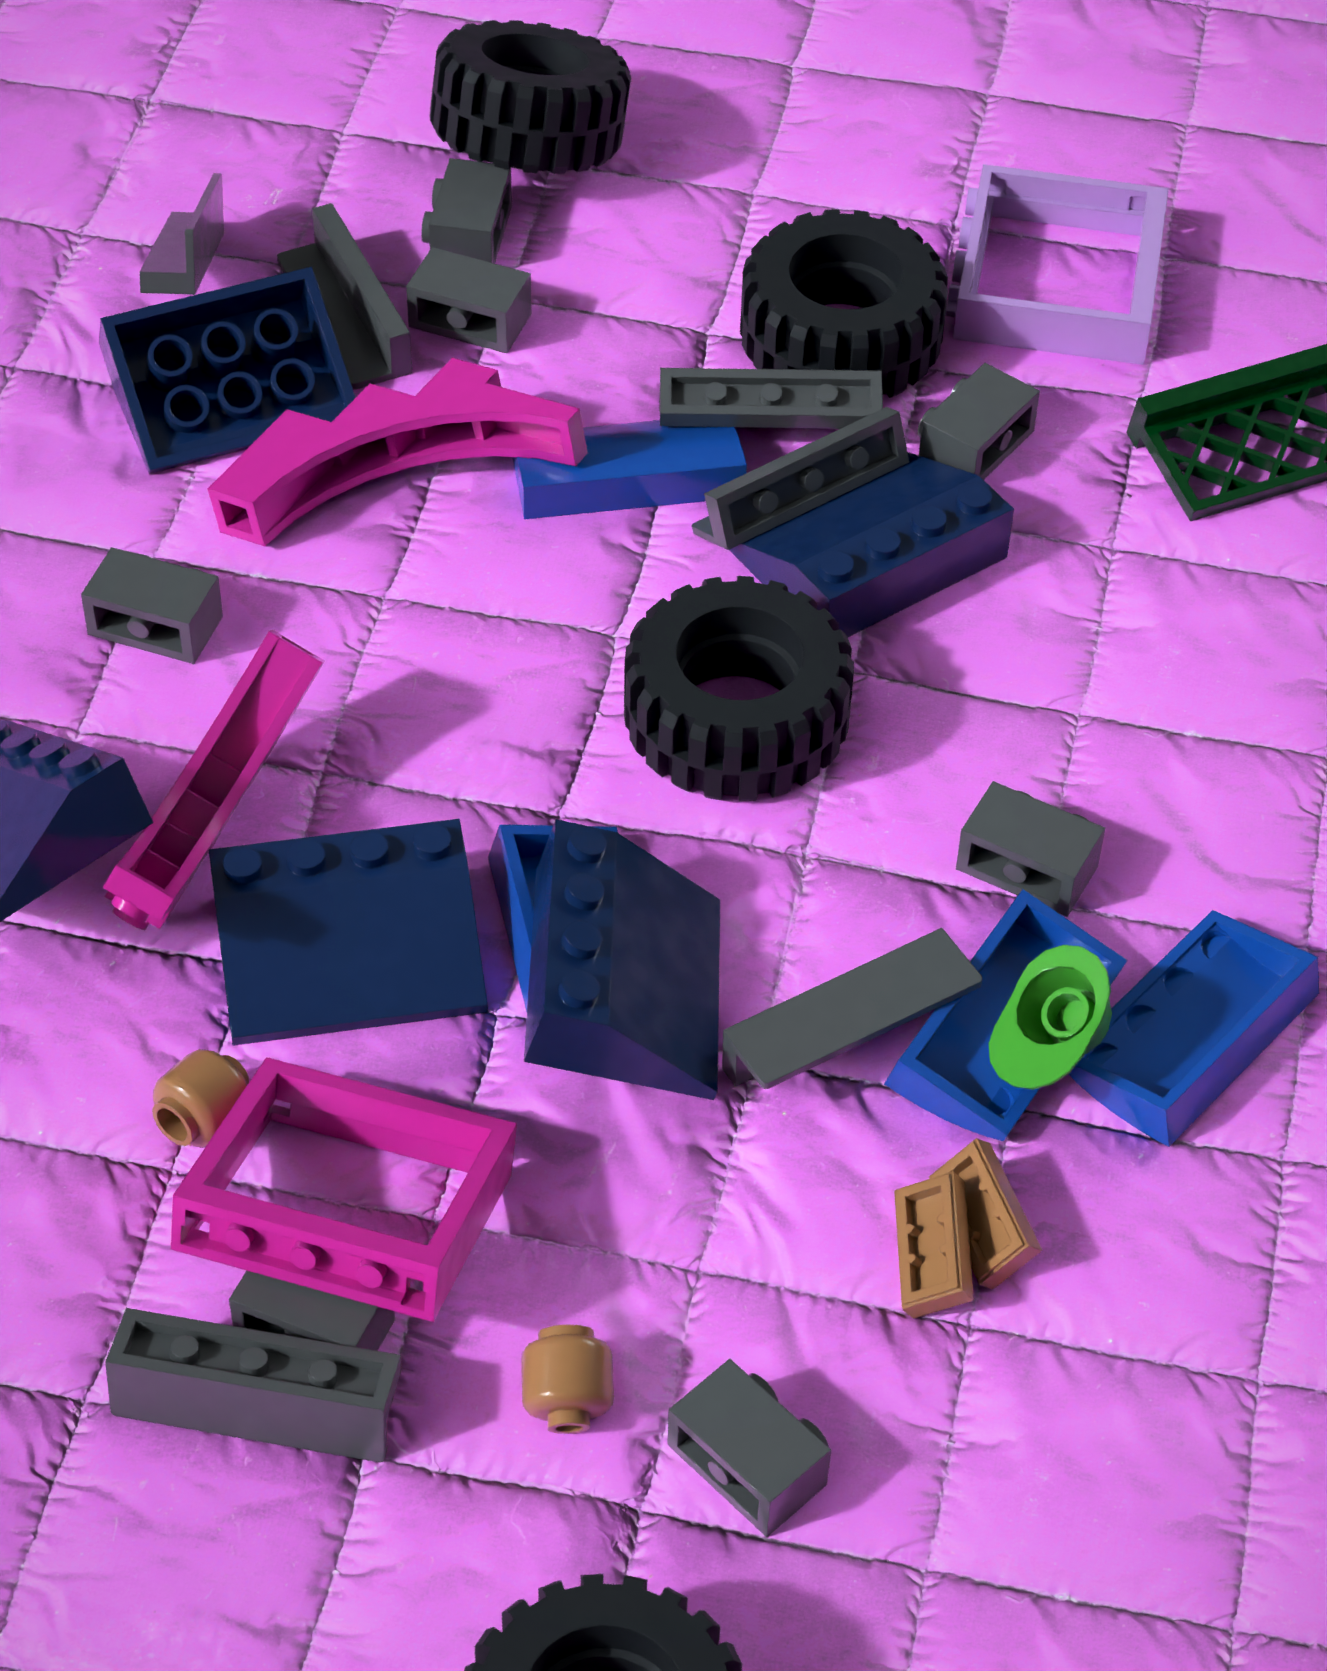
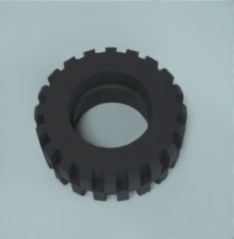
(529, 96)
(847, 263)
(731, 743)
(604, 1631)

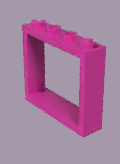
(329, 1252)

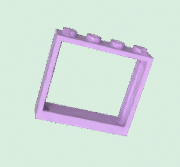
(1062, 202)

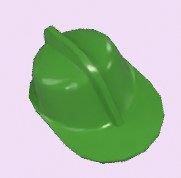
(1052, 1018)

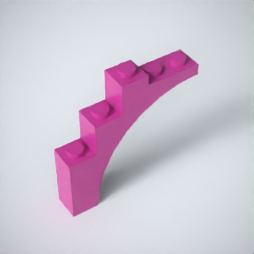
(381, 432)
(203, 798)

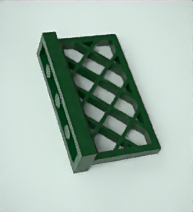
(1232, 400)

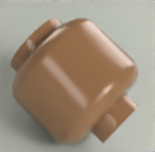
(197, 1096)
(567, 1378)

